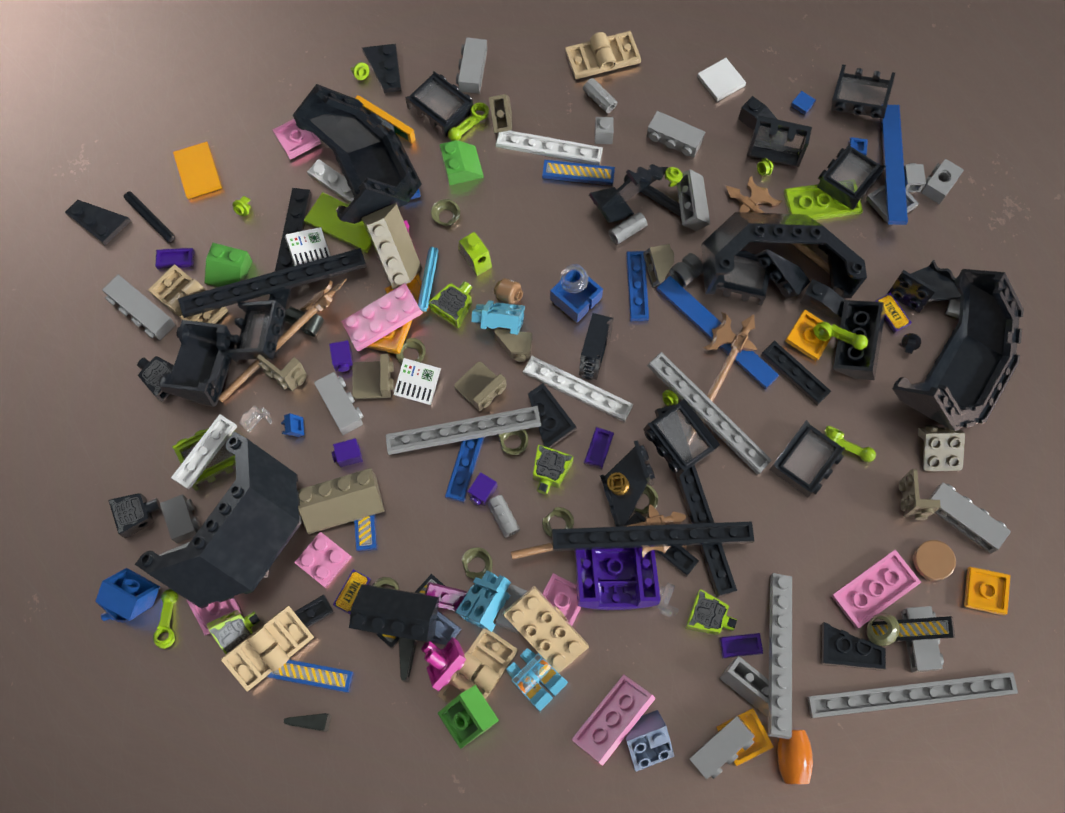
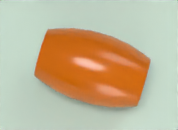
(795, 758)

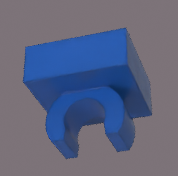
(293, 425)

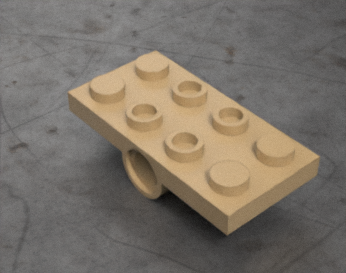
(602, 54)
(178, 284)
(546, 629)
(267, 648)
(483, 666)

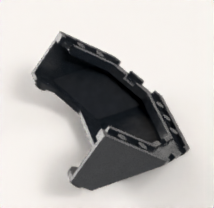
(366, 151)
(719, 249)
(975, 359)
(238, 536)

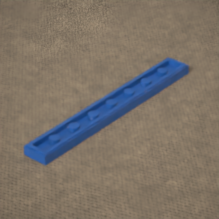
(894, 170)
(706, 321)

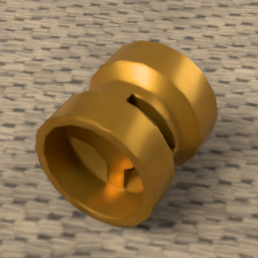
(621, 487)

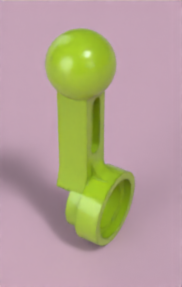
(456, 132)
(858, 341)
(866, 454)
(168, 598)

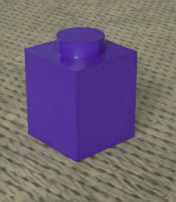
(341, 356)
(347, 453)
(482, 489)

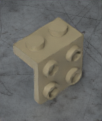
(289, 377)
(373, 378)
(480, 386)
(942, 448)
(911, 502)

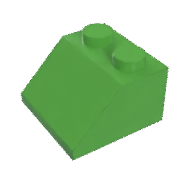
(460, 162)
(226, 265)
(467, 716)

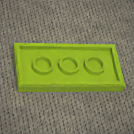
(816, 203)
(324, 215)

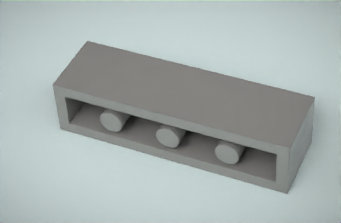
(138, 307)
(969, 519)

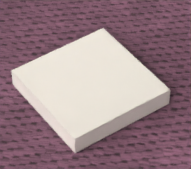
(721, 79)

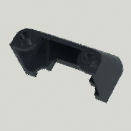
(199, 363)

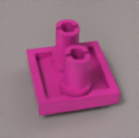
(443, 662)

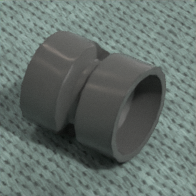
(685, 271)

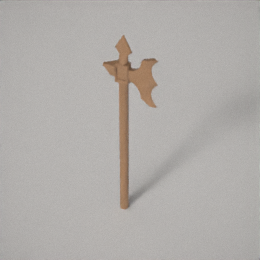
(761, 195)
(319, 302)
(724, 335)
(653, 519)

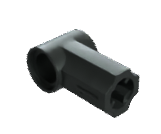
(310, 328)

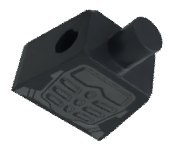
(151, 373)
(132, 513)

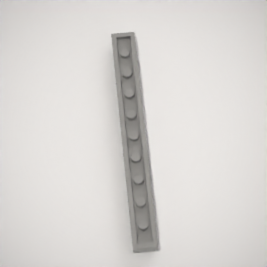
(912, 695)

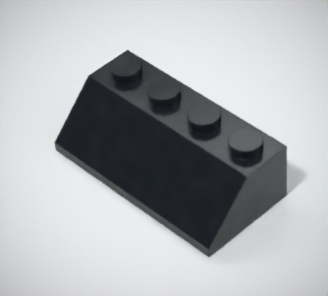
(863, 319)
(394, 613)

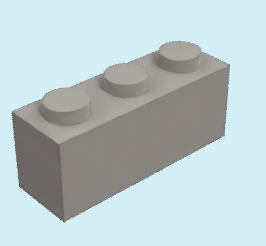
(472, 65)
(675, 134)
(693, 201)
(339, 402)
(923, 654)
(748, 683)
(723, 748)

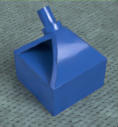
(126, 596)

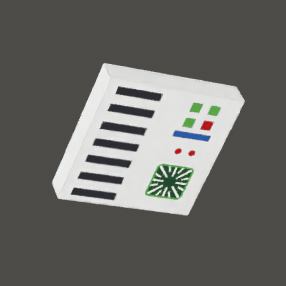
(307, 246)
(417, 381)

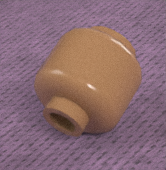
(508, 291)

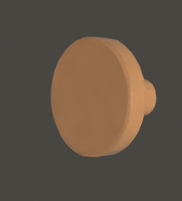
(934, 560)

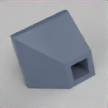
(649, 741)

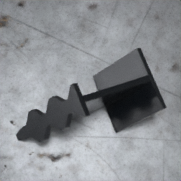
(613, 201)
(924, 286)
(638, 473)

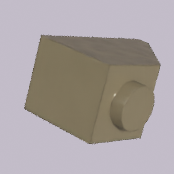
(501, 113)
(658, 262)
(516, 346)

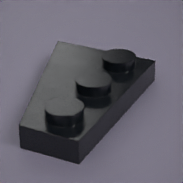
(384, 62)
(97, 221)
(553, 418)
(846, 650)

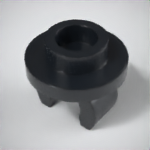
(911, 342)

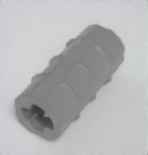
(600, 95)
(628, 228)
(503, 516)

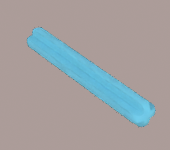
(427, 280)

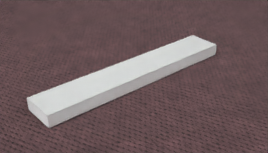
(549, 147)
(578, 388)

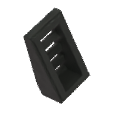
(406, 654)
(315, 722)

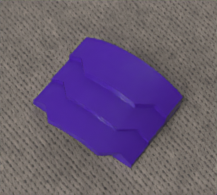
(616, 579)

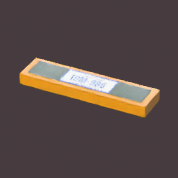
(389, 121)

